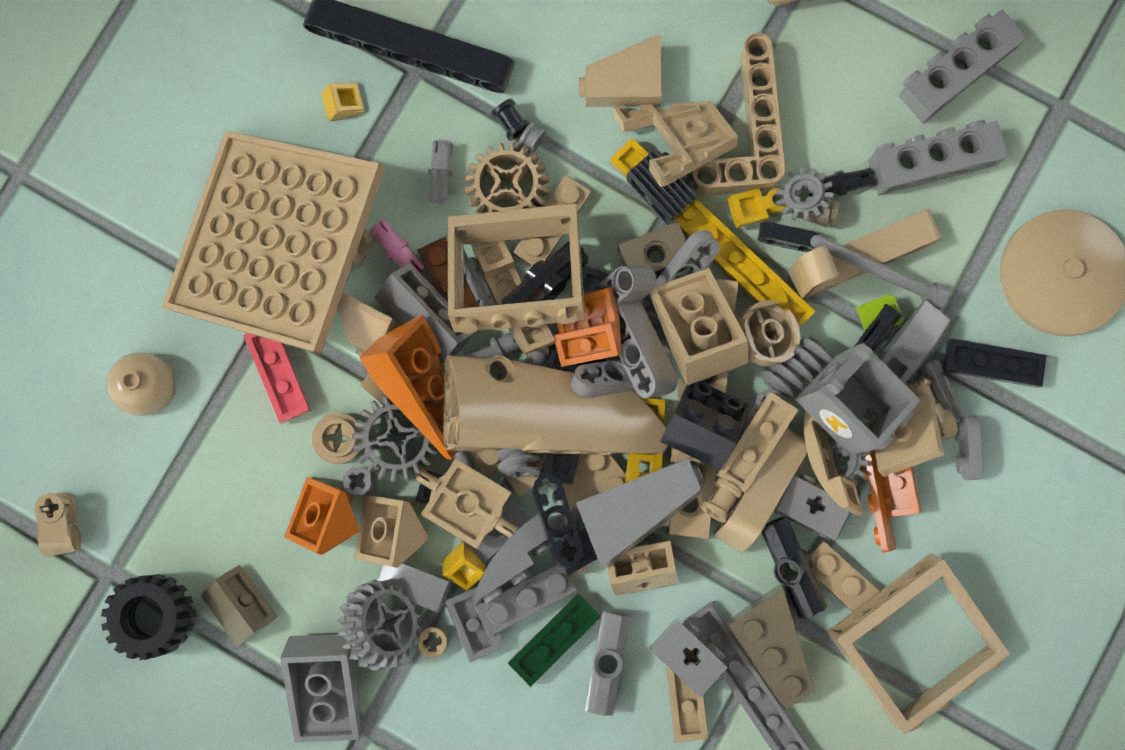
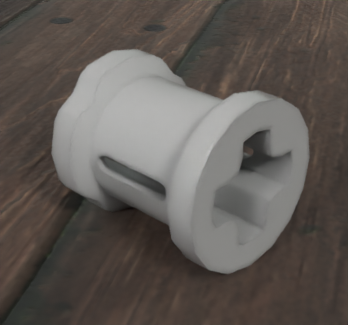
(349, 481)

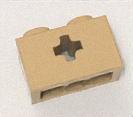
(644, 569)

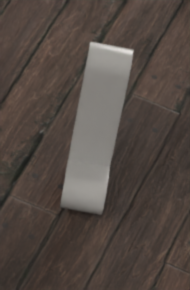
(640, 346)

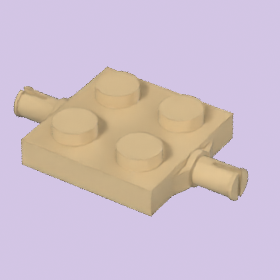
(466, 503)

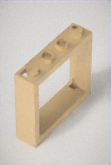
(510, 226)
(889, 601)

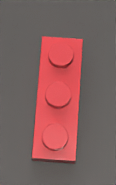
(278, 377)

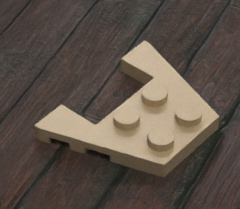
(691, 130)
(592, 476)

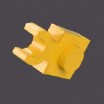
(752, 208)

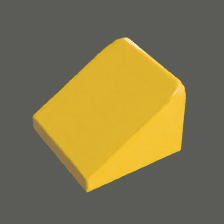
(342, 100)
(463, 567)

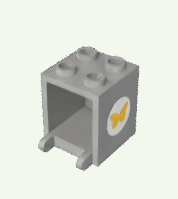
(849, 387)

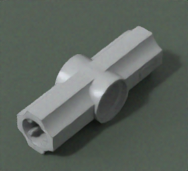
(603, 684)

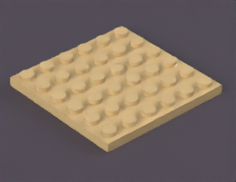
(274, 239)

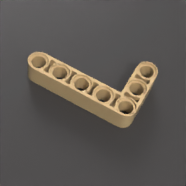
(757, 127)
(821, 271)

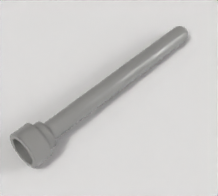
(934, 293)

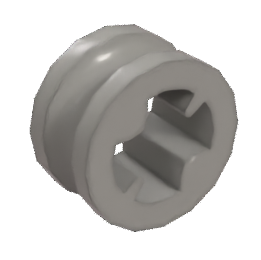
(531, 138)

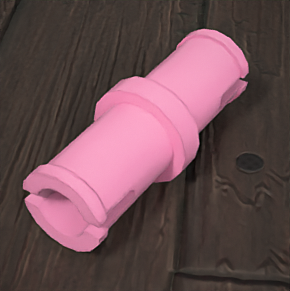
(394, 246)

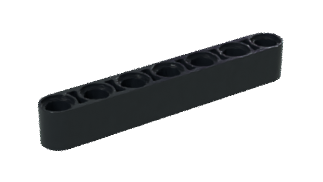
(409, 44)

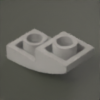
(423, 585)

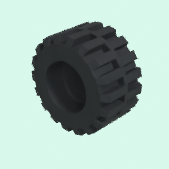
(122, 621)

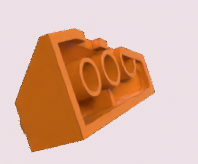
(411, 376)

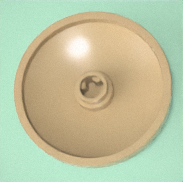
(1064, 273)

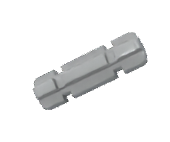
(477, 283)
(942, 389)

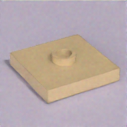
(913, 442)

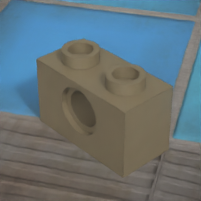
(665, 239)

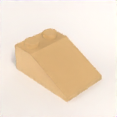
(699, 326)

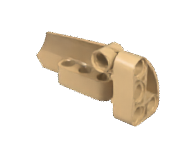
(540, 412)

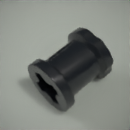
(510, 119)

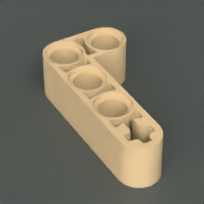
(758, 503)

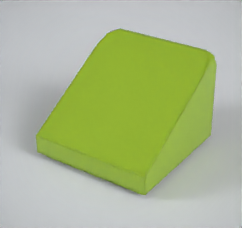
(868, 311)

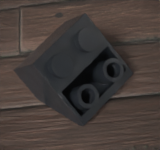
(705, 424)

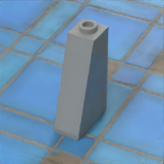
(635, 509)

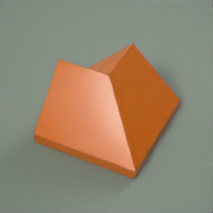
(321, 517)

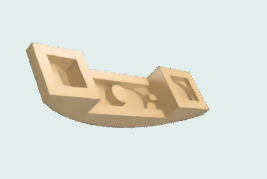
(499, 272)
(825, 469)

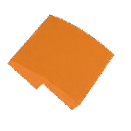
(596, 335)

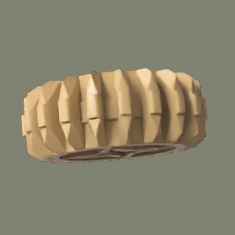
(516, 174)

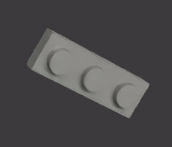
(525, 599)

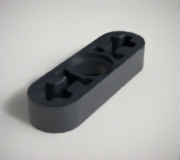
(542, 500)

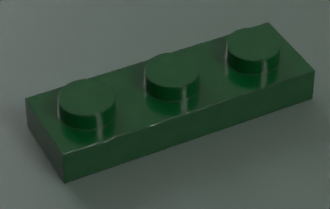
(554, 639)

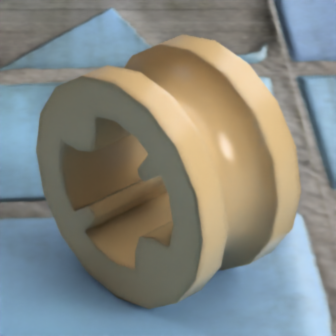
(440, 647)

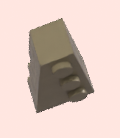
(773, 646)

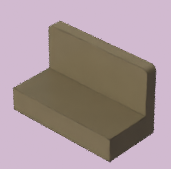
(238, 605)

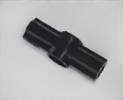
(545, 278)
(801, 584)

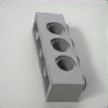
(1002, 39)
(983, 137)

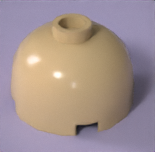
(770, 333)
(141, 384)

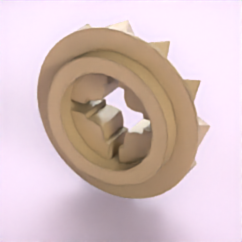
(328, 426)

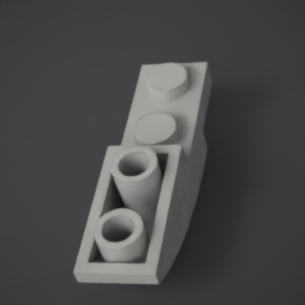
(912, 342)
(513, 558)

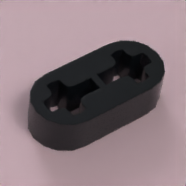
(786, 236)

